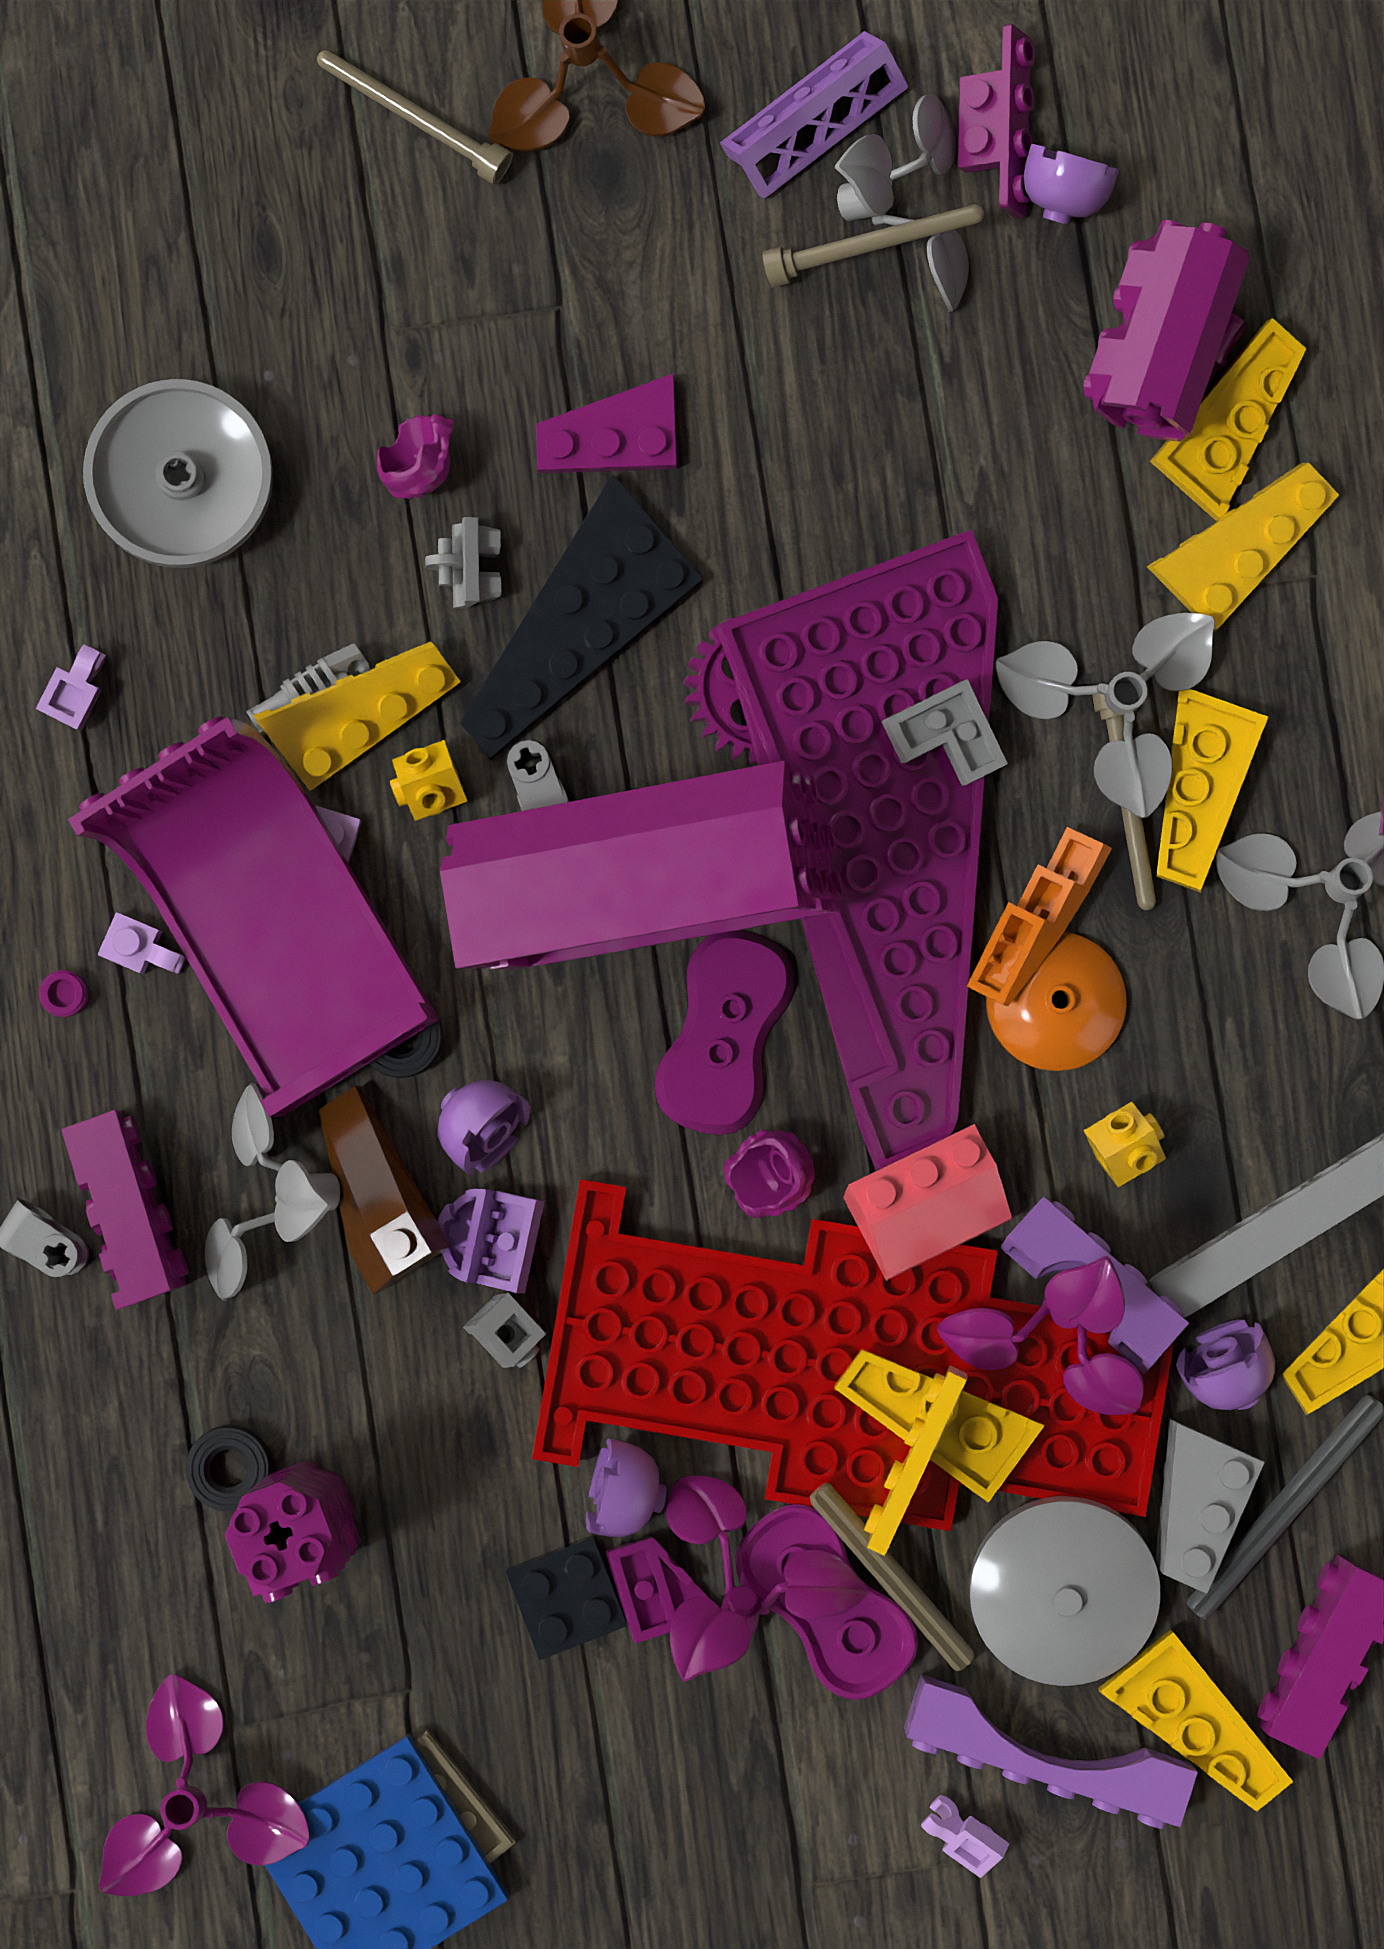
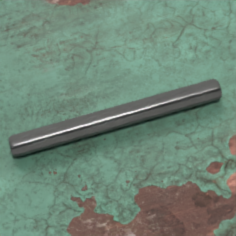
(1288, 1505)

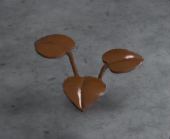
(532, 117)

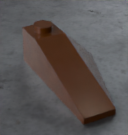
(380, 1205)

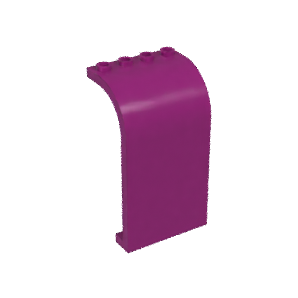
(262, 910)

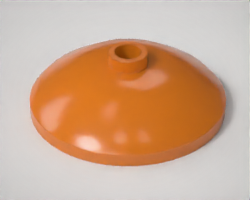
(1068, 1036)

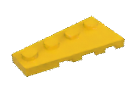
(1232, 420)
(1231, 557)
(341, 722)
(1209, 766)
(1343, 1352)
(979, 1438)
(905, 1476)
(1187, 1710)

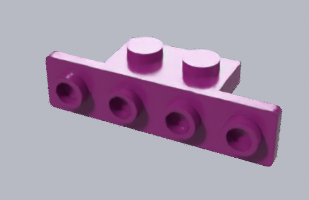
(996, 120)

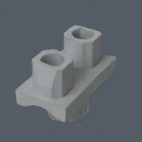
(462, 557)

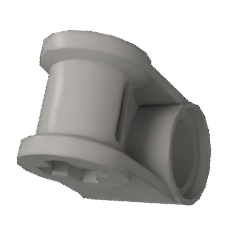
(537, 789)
(36, 1235)

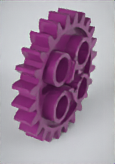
(714, 698)

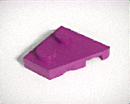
(649, 1586)

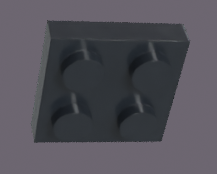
(566, 1597)

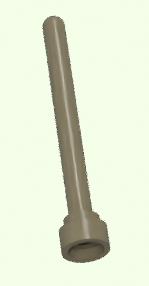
(489, 160)
(785, 264)
(1133, 824)

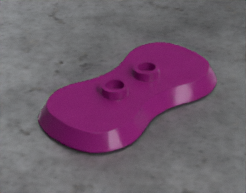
(715, 1065)
(850, 1652)

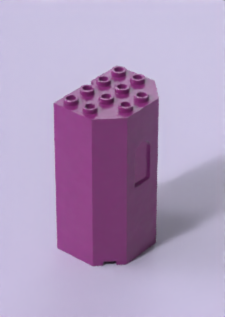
(639, 868)

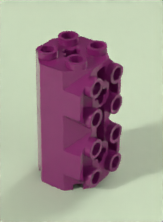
(1174, 315)
(292, 1530)

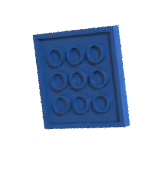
(386, 1859)

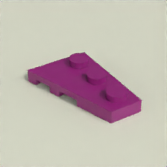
(613, 434)

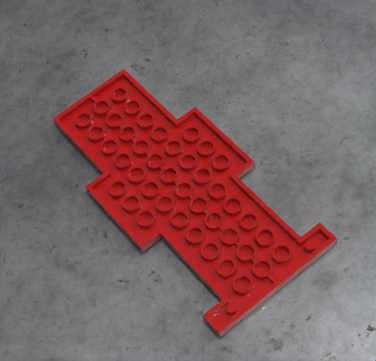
(756, 1344)

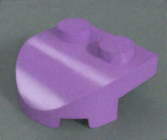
(491, 1238)

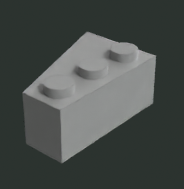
(1201, 1503)

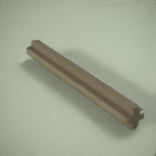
(892, 1578)

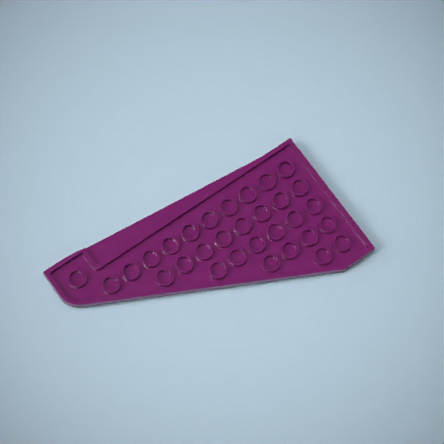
(905, 835)

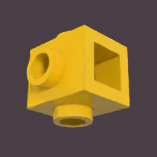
(427, 781)
(1126, 1143)

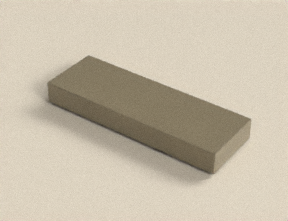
(473, 1809)

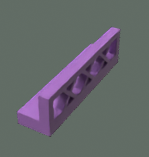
(808, 99)

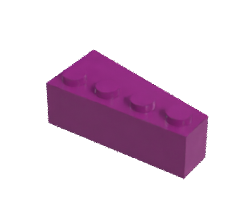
(125, 1208)
(1326, 1657)

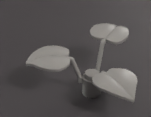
(870, 194)
(1127, 771)
(1258, 876)
(300, 1197)

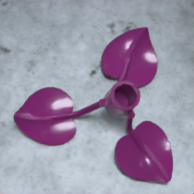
(1077, 1297)
(715, 1637)
(263, 1826)

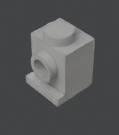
(524, 1331)

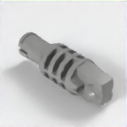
(316, 678)

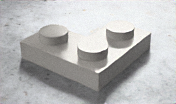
(949, 720)

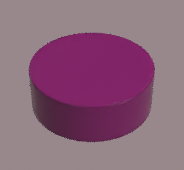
(63, 993)

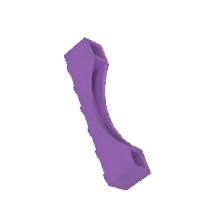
(1140, 1781)

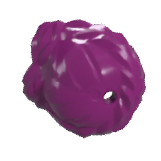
(417, 458)
(770, 1173)

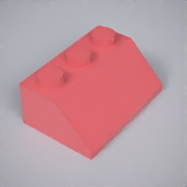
(929, 1202)

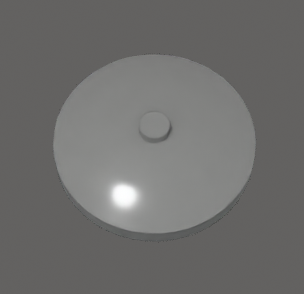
(178, 473)
(1064, 1591)

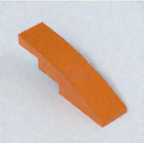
(1038, 921)

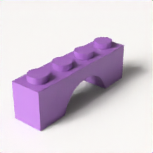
(1053, 1243)

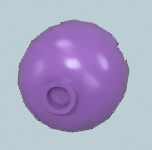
(1067, 184)
(479, 1123)
(1229, 1367)
(624, 1489)

